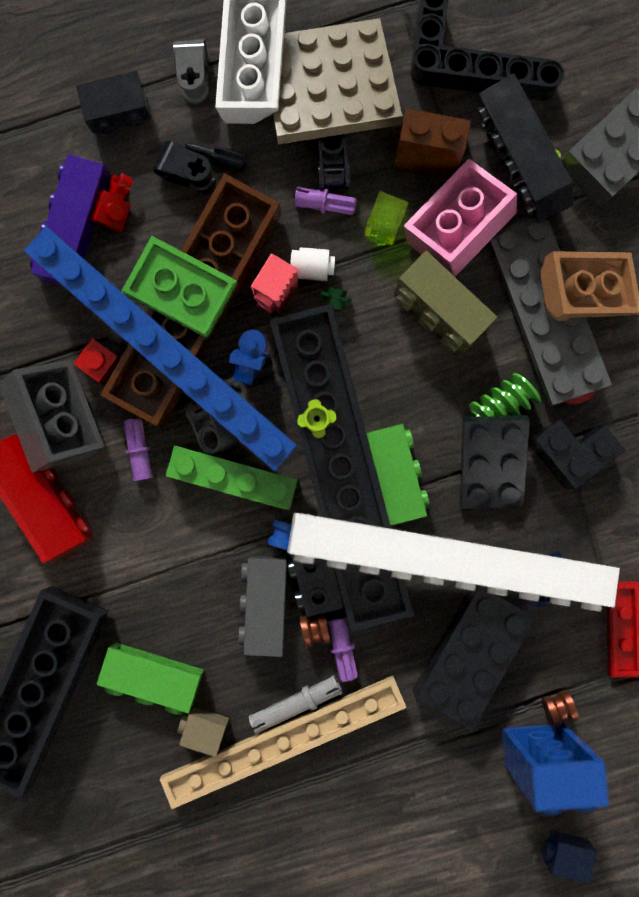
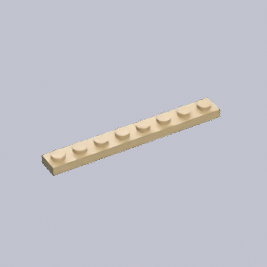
(282, 742)

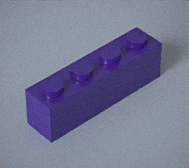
(73, 206)

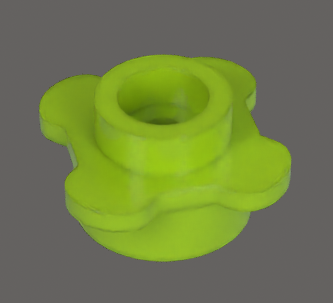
(315, 409)

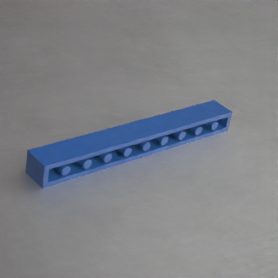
(161, 349)

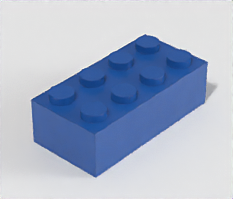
(555, 769)

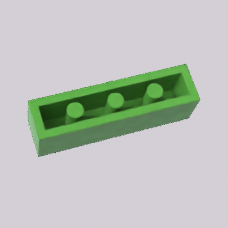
(232, 478)

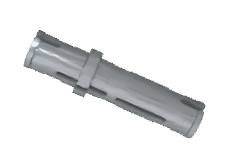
(306, 699)

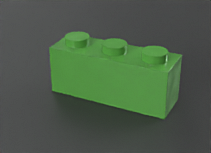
(398, 474)
(150, 678)

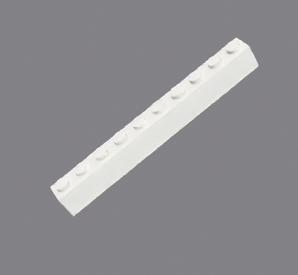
(452, 560)

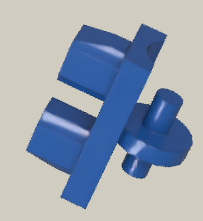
(249, 356)

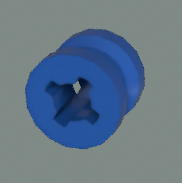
(281, 534)

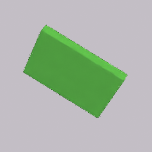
(179, 287)

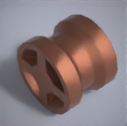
(314, 630)
(560, 709)

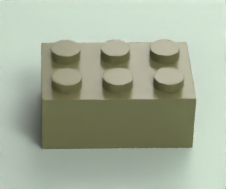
(442, 303)

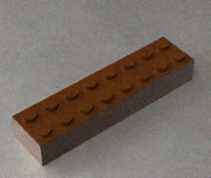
(225, 238)

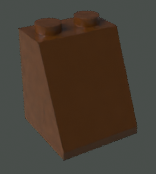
(431, 143)

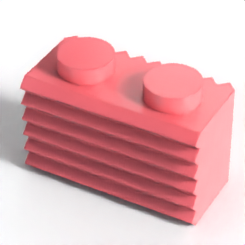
(274, 285)

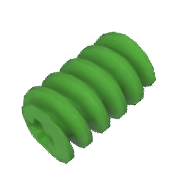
(506, 399)

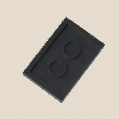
(493, 461)

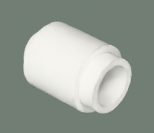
(313, 263)

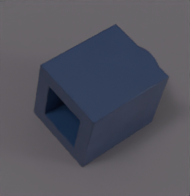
(569, 856)

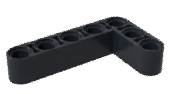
(472, 61)

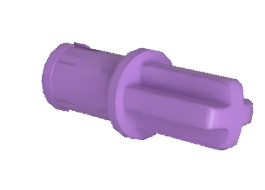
(324, 201)
(137, 449)
(342, 648)

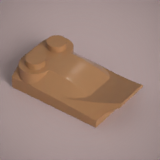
(589, 284)

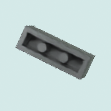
(263, 606)

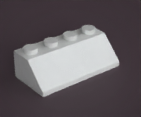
(250, 60)

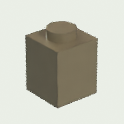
(202, 731)

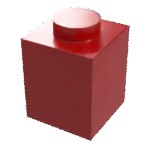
(97, 361)

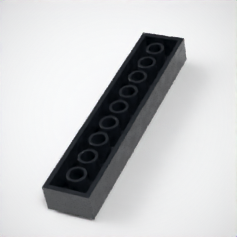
(340, 460)

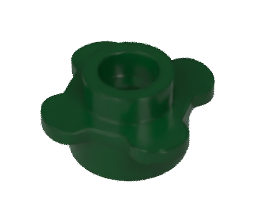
(336, 297)

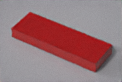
(624, 631)

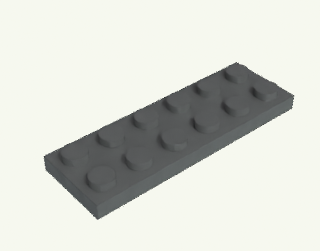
(560, 351)

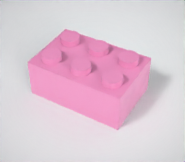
(461, 217)

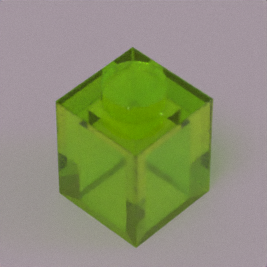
(385, 219)

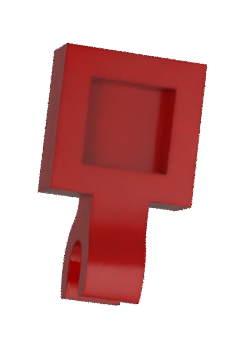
(110, 207)

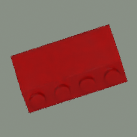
(40, 505)

